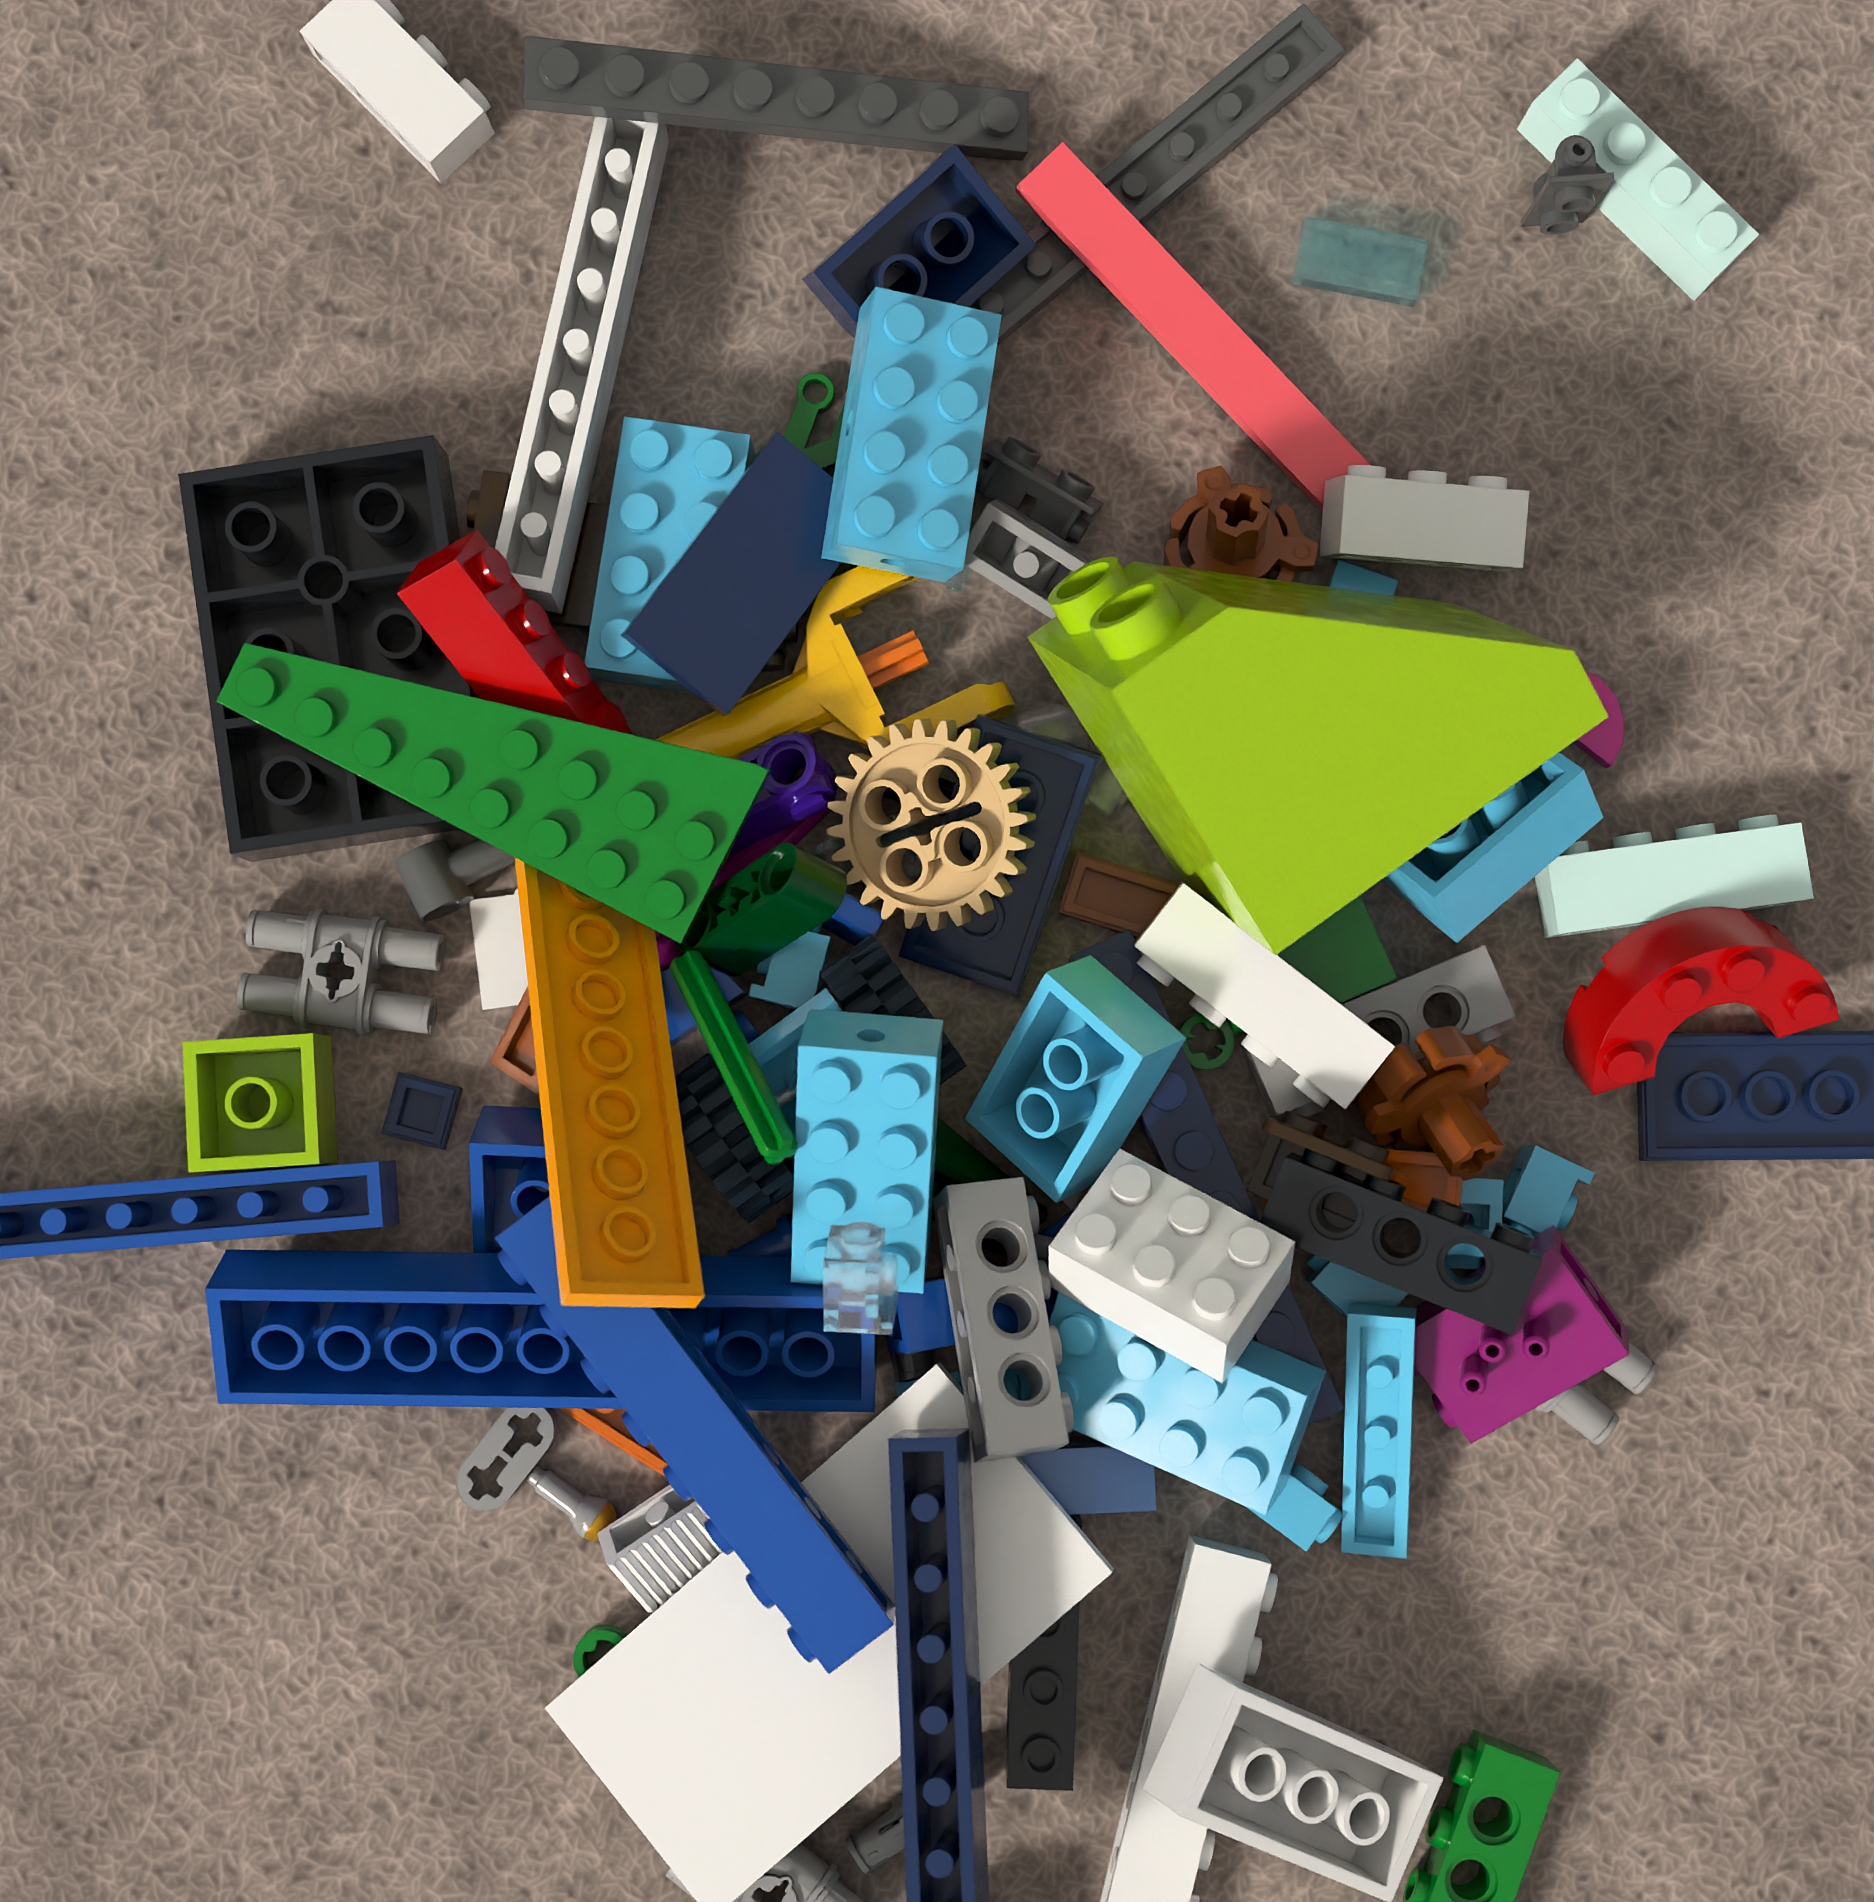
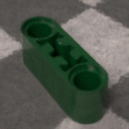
(765, 909)

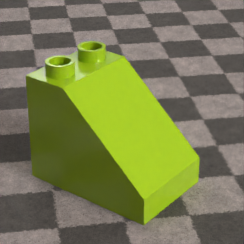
(1301, 729)

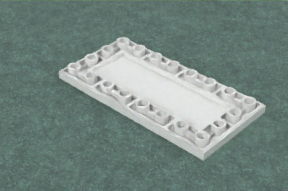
(745, 1747)

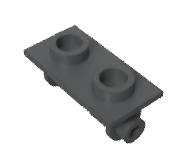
(1567, 189)
(1058, 498)

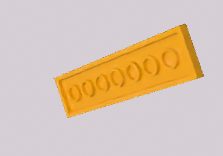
(607, 1102)

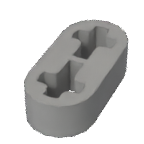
(519, 1463)

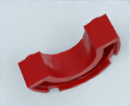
(1677, 970)

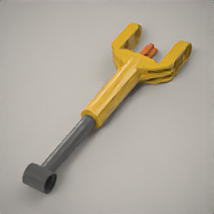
(825, 693)

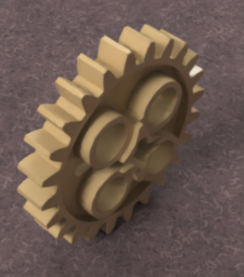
(912, 770)

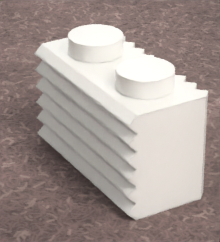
(658, 1547)

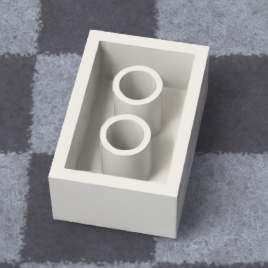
(1170, 1264)

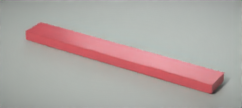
(1188, 322)

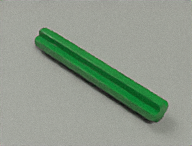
(734, 1057)

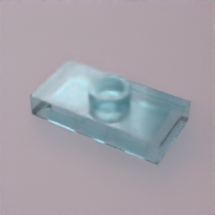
(1359, 261)

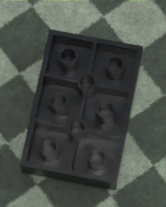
(312, 566)

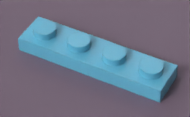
(1378, 1430)

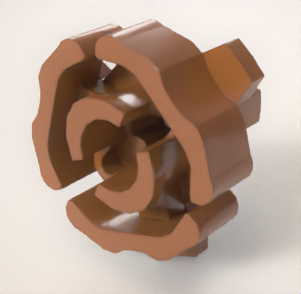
(1237, 532)
(1437, 1099)

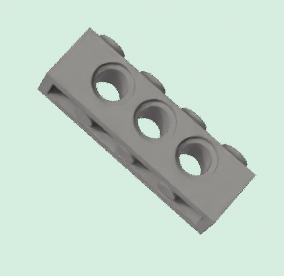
(1021, 555)
(1464, 981)
(997, 1421)

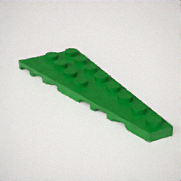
(576, 800)

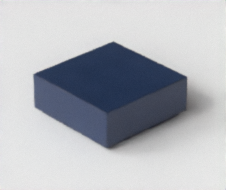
(421, 1110)

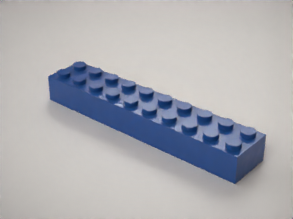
(471, 1336)

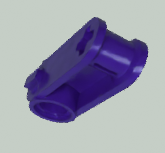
(786, 803)

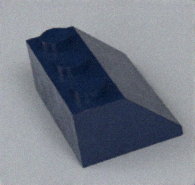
(933, 240)

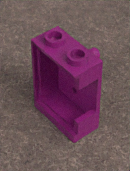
(1494, 1377)

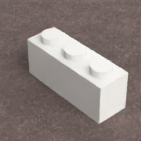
(401, 82)
(1424, 520)

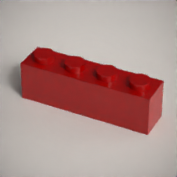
(501, 635)

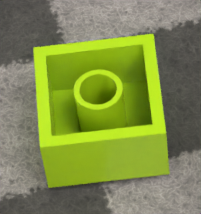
(259, 1102)

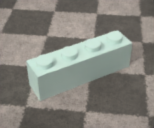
(1653, 191)
(1648, 880)

